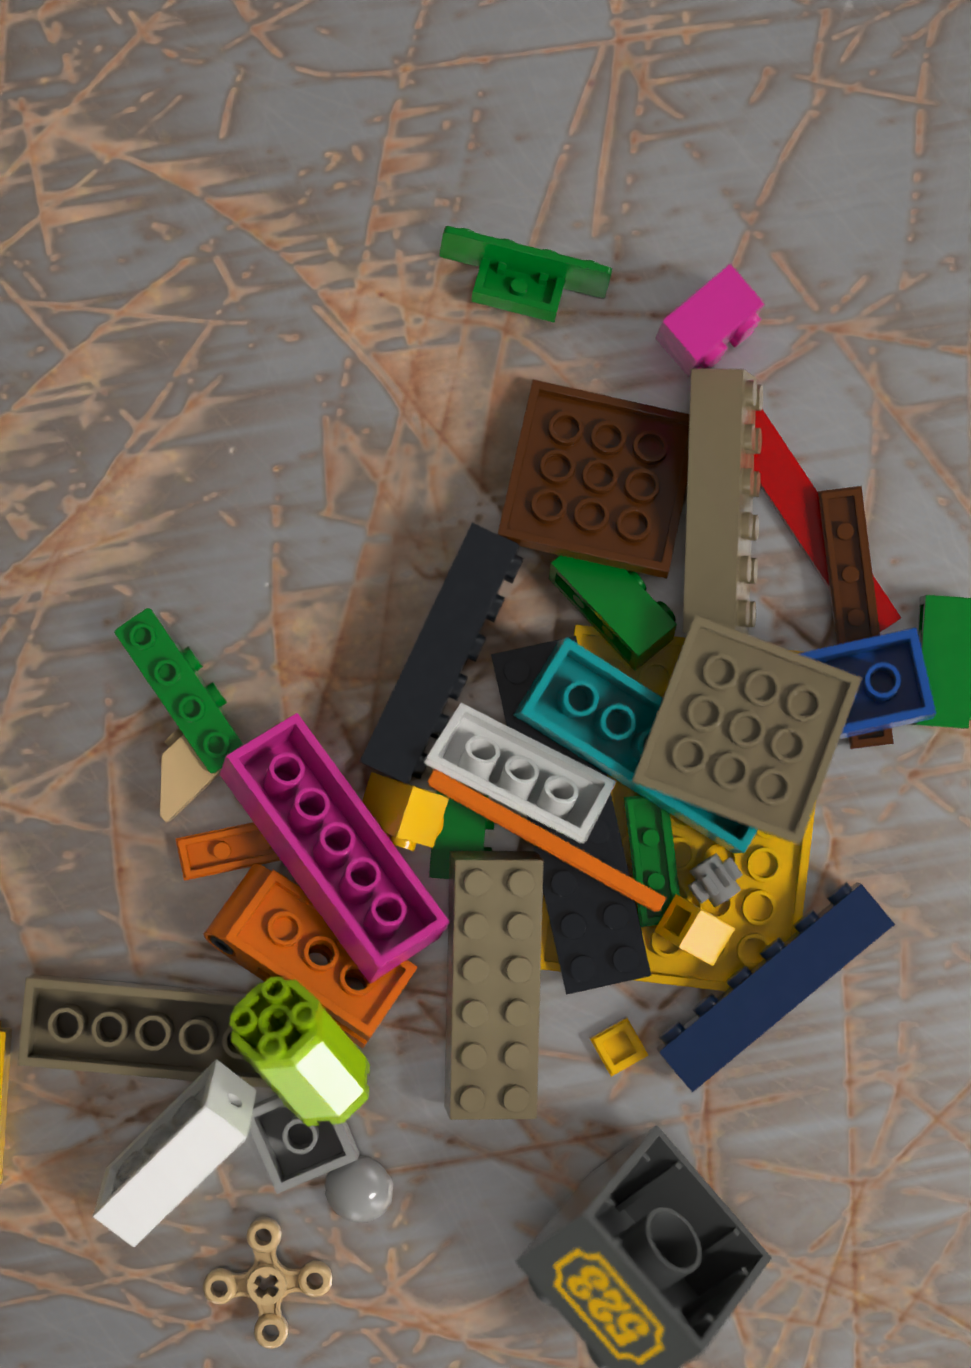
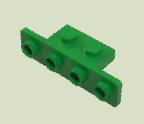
(522, 276)
(180, 688)

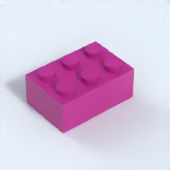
(709, 320)

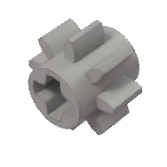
(715, 880)

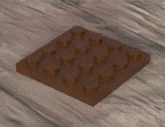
(598, 479)

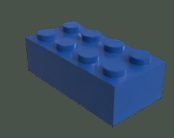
(892, 684)

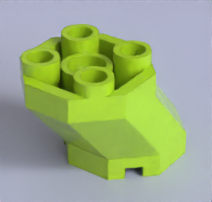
(300, 1051)

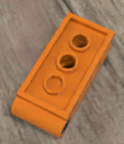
(272, 931)

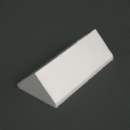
(521, 772)

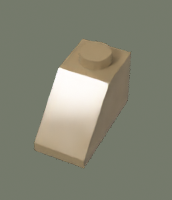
(181, 776)

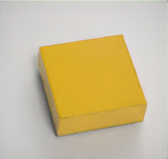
(618, 1046)

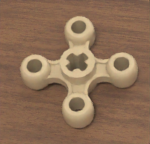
(270, 1300)

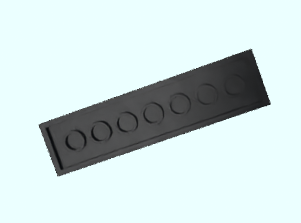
(590, 923)

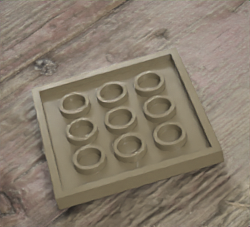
(746, 730)

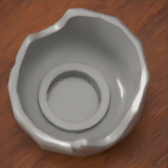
(359, 1190)

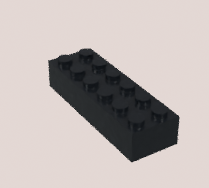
(440, 653)

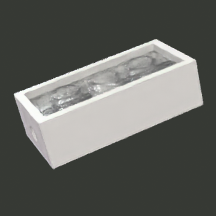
(175, 1153)

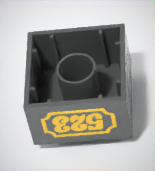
(644, 1259)

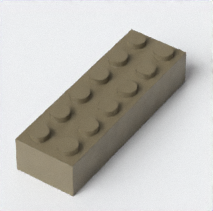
(722, 498)
(493, 984)
(129, 1029)

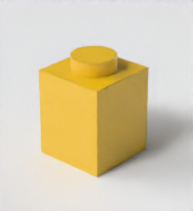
(694, 930)

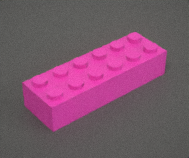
(333, 847)

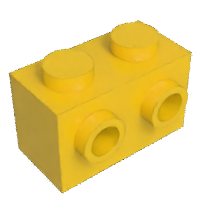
(405, 811)

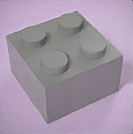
(298, 1151)

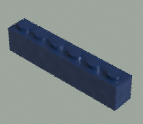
(774, 985)

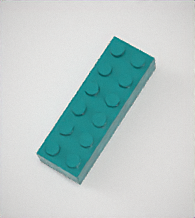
(607, 724)

